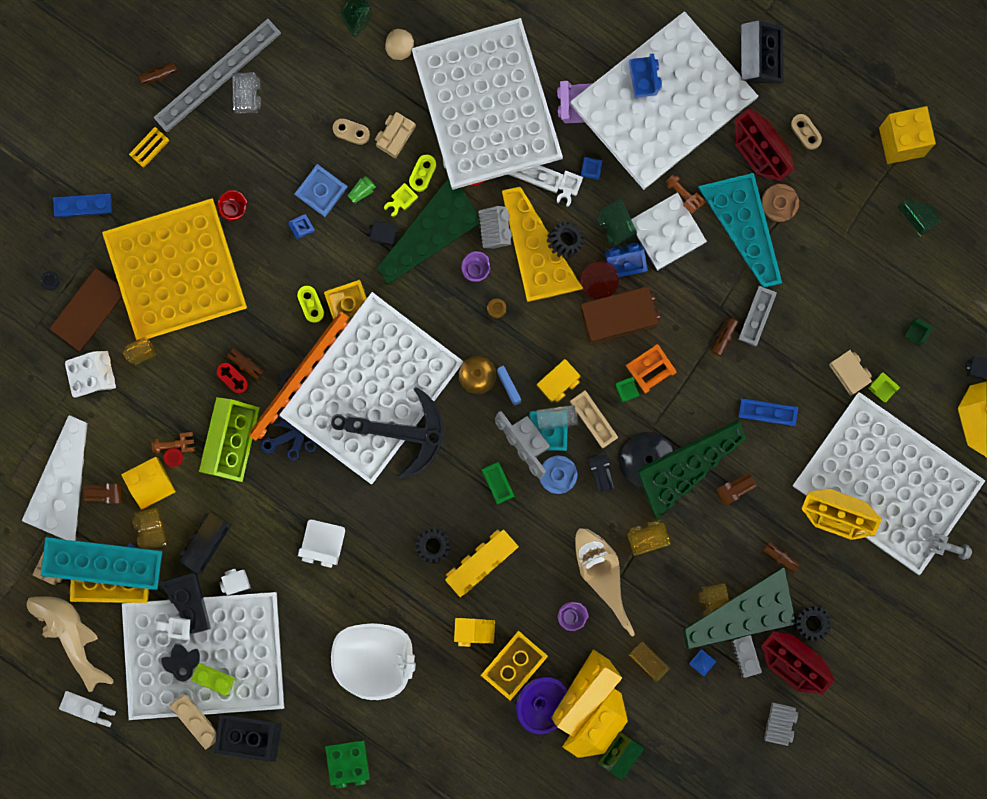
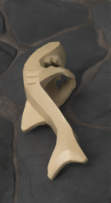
(66, 624)

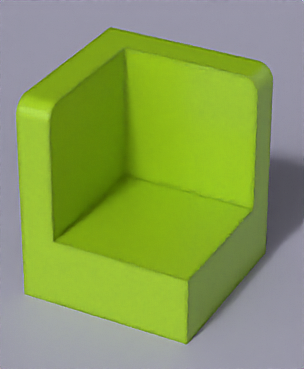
(883, 387)

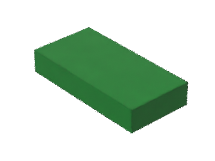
(498, 483)

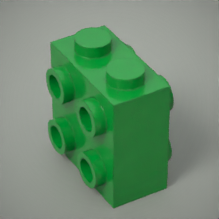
(347, 763)

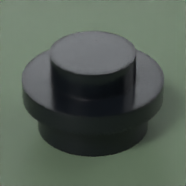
(50, 280)

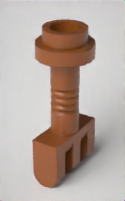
(692, 202)
(157, 446)

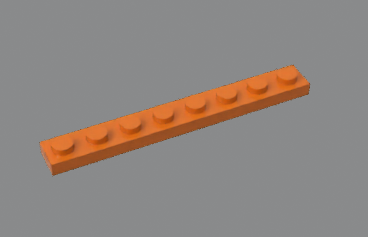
(293, 383)

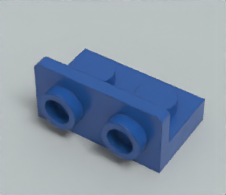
(644, 76)
(628, 259)

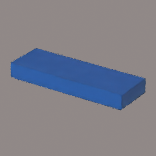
(768, 412)

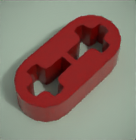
(235, 375)

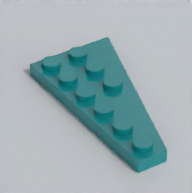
(741, 213)

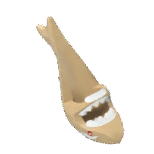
(601, 571)

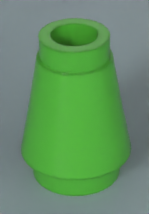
(361, 189)

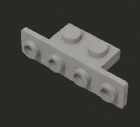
(526, 440)

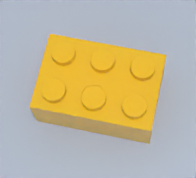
(514, 665)

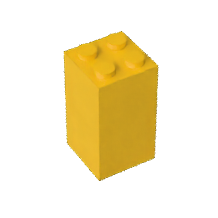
(907, 135)

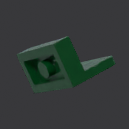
(621, 756)

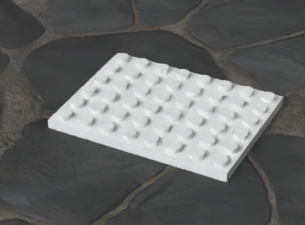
(486, 103)
(659, 130)
(372, 377)
(898, 474)
(240, 644)

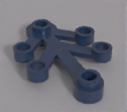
(286, 437)

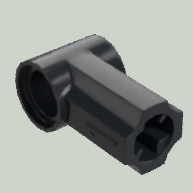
(600, 468)

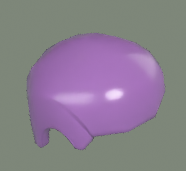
(475, 266)
(572, 616)

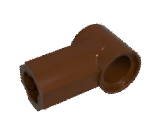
(733, 490)
(103, 493)

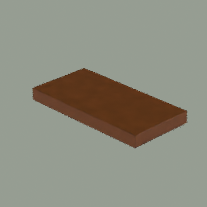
(87, 310)

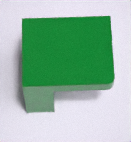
(626, 390)

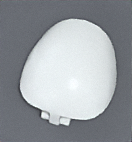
(372, 660)

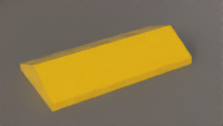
(345, 299)
(98, 592)

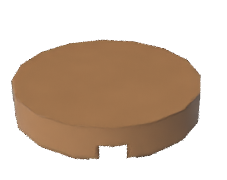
(780, 203)

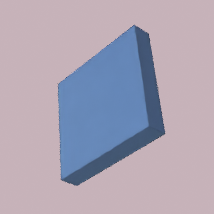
(321, 190)
(508, 385)

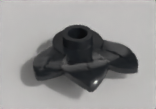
(180, 659)

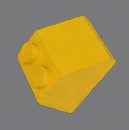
(148, 483)

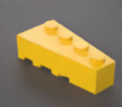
(481, 563)
(473, 631)
(586, 693)

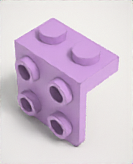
(567, 93)

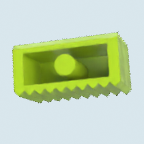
(213, 679)

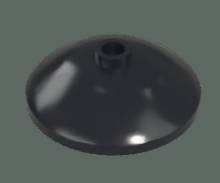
(637, 449)

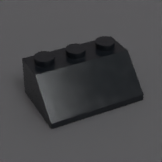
(762, 52)
(204, 542)

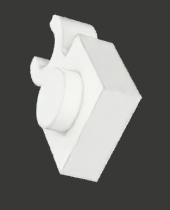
(569, 185)

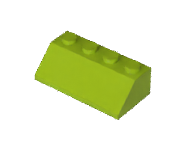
(227, 439)

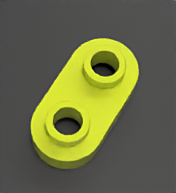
(422, 173)
(311, 304)

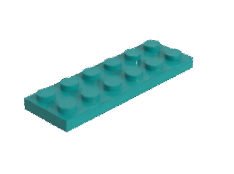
(101, 563)

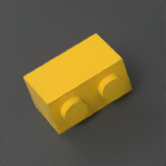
(558, 381)

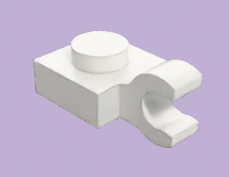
(176, 627)

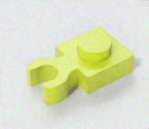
(402, 198)

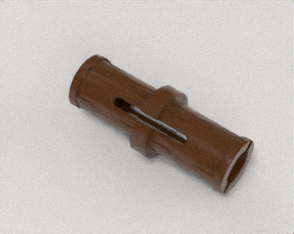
(158, 73)
(724, 337)
(245, 364)
(781, 557)

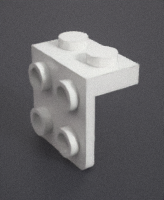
(90, 373)
(322, 543)

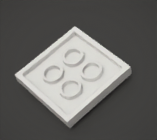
(667, 231)

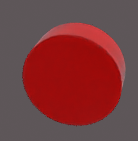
(173, 457)

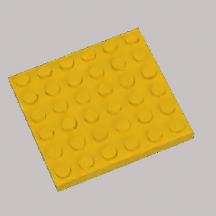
(174, 269)

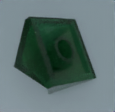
(356, 16)
(919, 215)

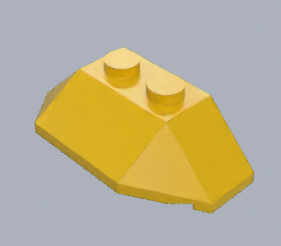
(974, 417)
(841, 514)
(600, 729)

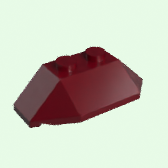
(762, 146)
(797, 663)

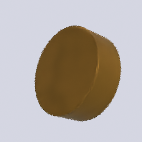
(496, 308)

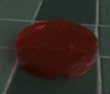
(600, 279)

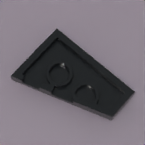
(189, 601)

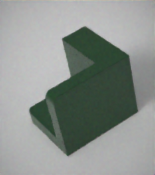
(918, 331)

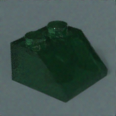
(617, 223)

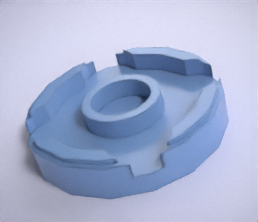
(559, 474)

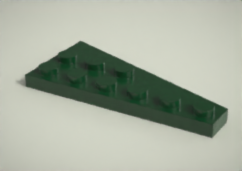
(683, 469)

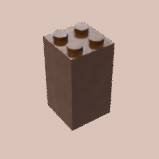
(620, 315)

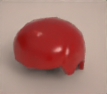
(231, 205)

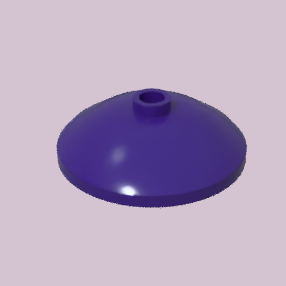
(537, 717)

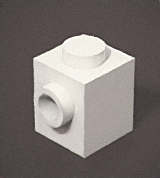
(234, 582)

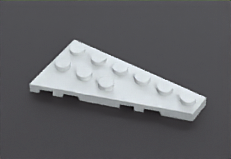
(59, 489)

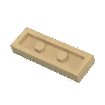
(594, 419)
(194, 720)

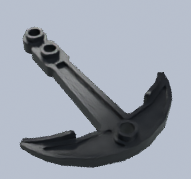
(416, 434)

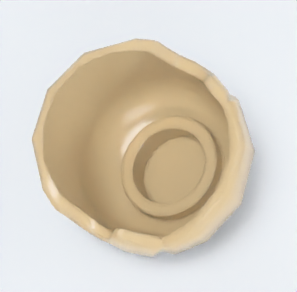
(399, 44)

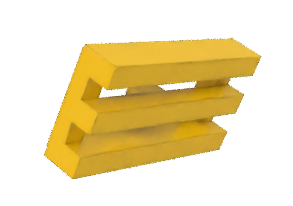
(138, 158)

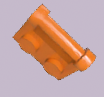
(647, 363)

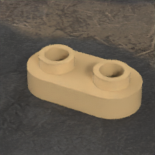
(350, 131)
(806, 132)

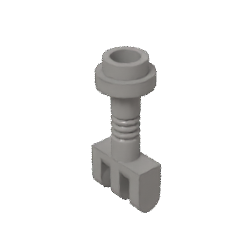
(964, 552)

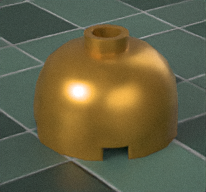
(477, 375)

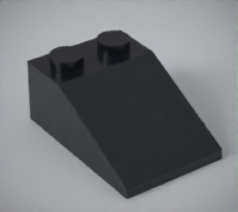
(247, 738)

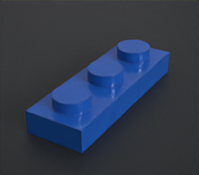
(82, 205)

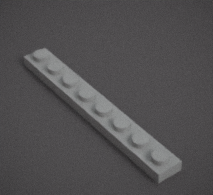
(217, 75)

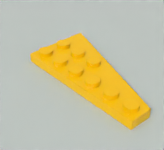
(540, 269)

